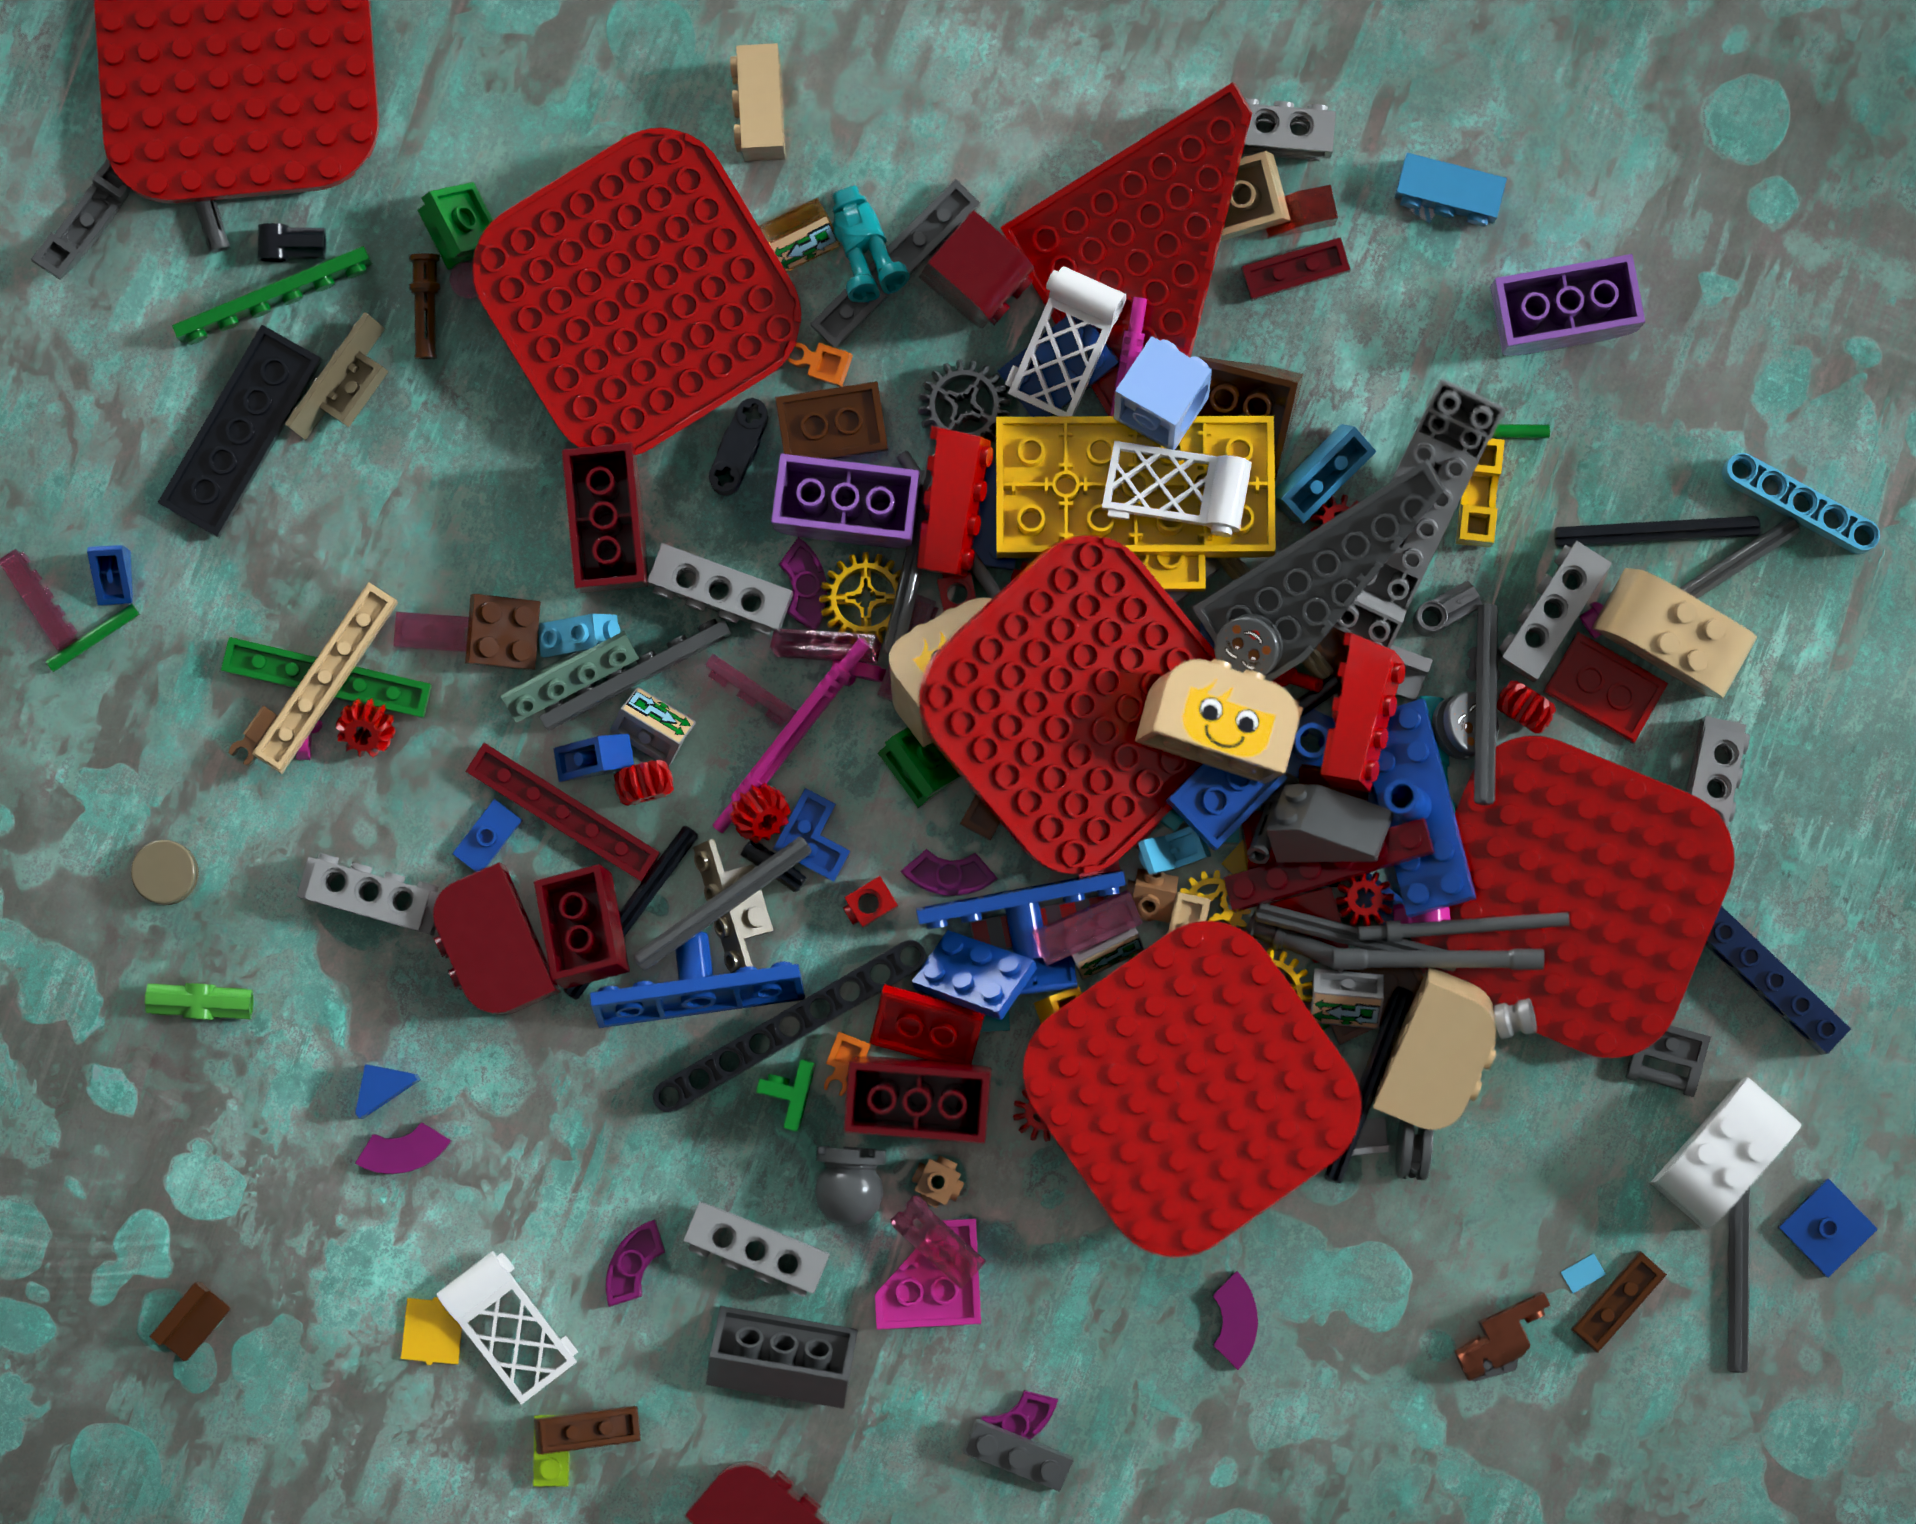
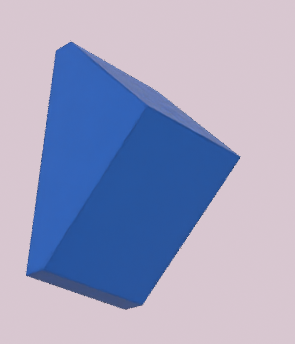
(111, 574)
(380, 1086)

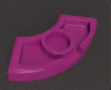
(806, 579)
(948, 876)
(403, 1153)
(630, 1262)
(1238, 1320)
(1027, 1416)

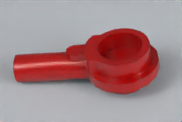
(1299, 679)

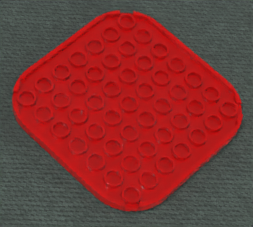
(235, 95)
(637, 291)
(1048, 699)
(1629, 865)
(1191, 1089)

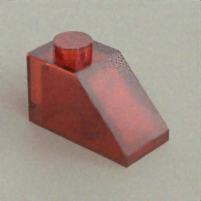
(1308, 211)

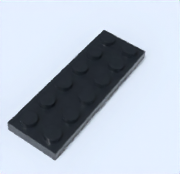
(240, 431)

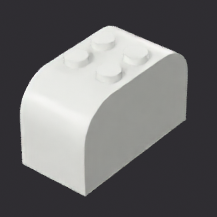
(1726, 1154)

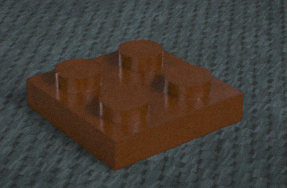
(502, 632)

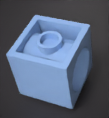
(1162, 393)

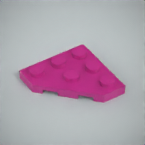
(924, 1296)

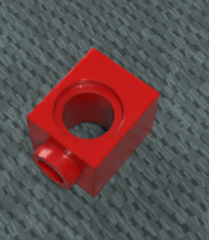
(950, 581)
(880, 891)

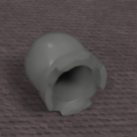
(849, 1186)

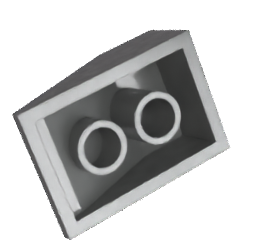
(1326, 826)

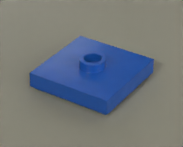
(1827, 1228)

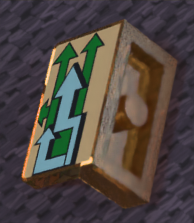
(800, 234)

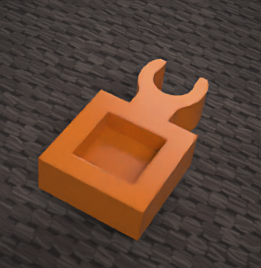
(825, 364)
(841, 1053)

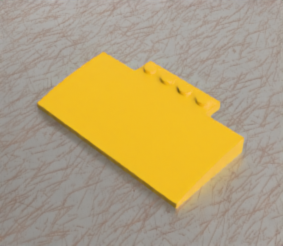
(1056, 479)

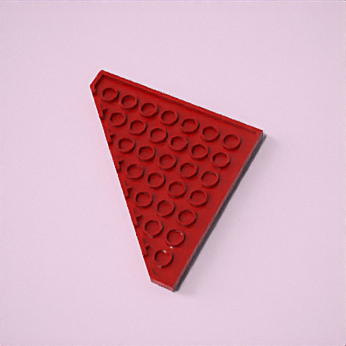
(1145, 223)

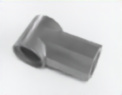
(1448, 608)

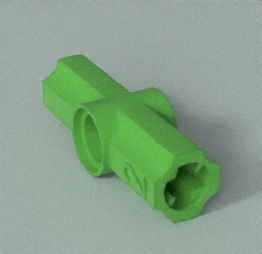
(199, 1001)

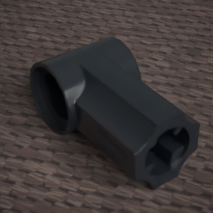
(280, 243)

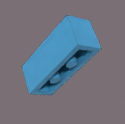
(1450, 189)
(1323, 473)

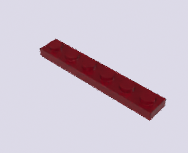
(562, 812)
(1286, 879)

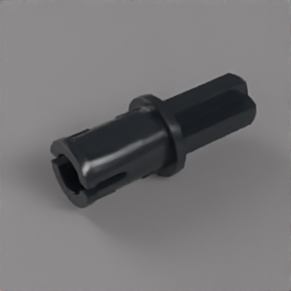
(758, 854)

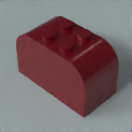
(978, 271)
(605, 518)
(491, 943)
(917, 1098)
(754, 1495)

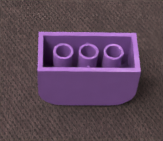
(1567, 305)
(845, 501)

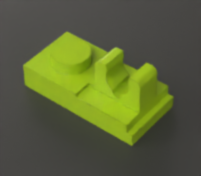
(550, 1468)

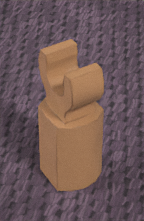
(254, 734)

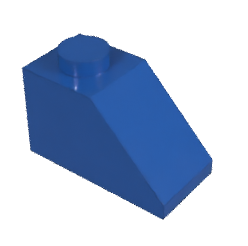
(593, 757)

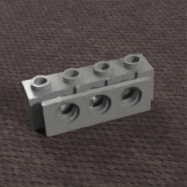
(1281, 141)
(674, 562)
(1588, 570)
(1705, 768)
(316, 888)
(702, 1241)

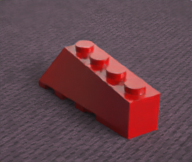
(953, 501)
(1361, 713)

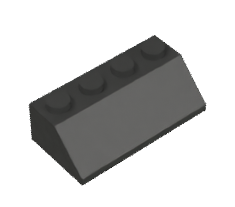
(781, 1357)

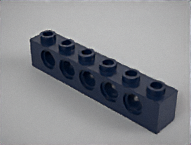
(1775, 984)

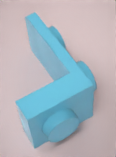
(575, 633)
(1172, 851)

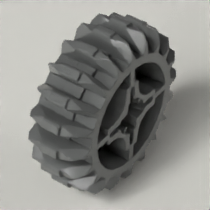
(949, 397)

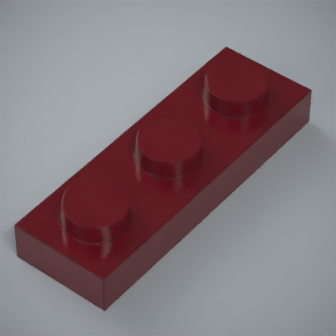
(1295, 269)

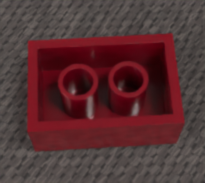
(581, 926)

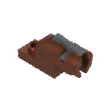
(1503, 1340)

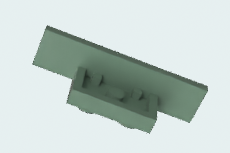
(569, 676)

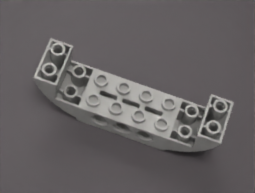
(1452, 440)

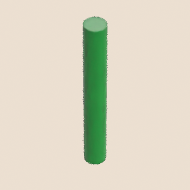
(1522, 431)
(92, 637)

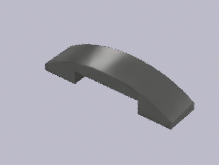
(84, 224)

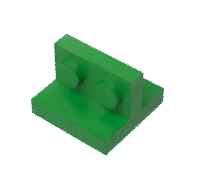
(455, 221)
(917, 768)
(798, 1095)

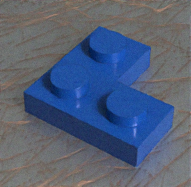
(808, 822)

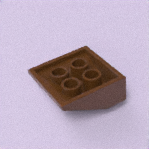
(1254, 391)

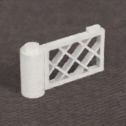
(1078, 298)
(1222, 495)
(478, 1290)

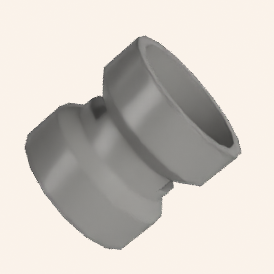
(1515, 1018)

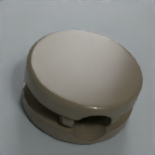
(164, 872)

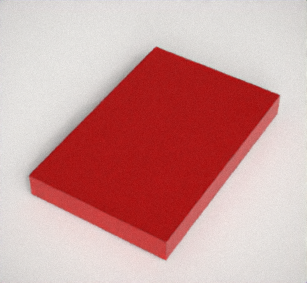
(1605, 687)
(925, 1026)

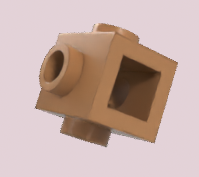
(1153, 895)
(945, 1169)

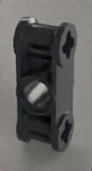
(738, 447)

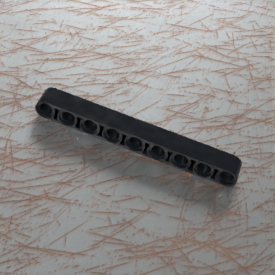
(772, 1030)

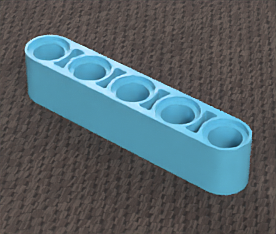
(1818, 503)

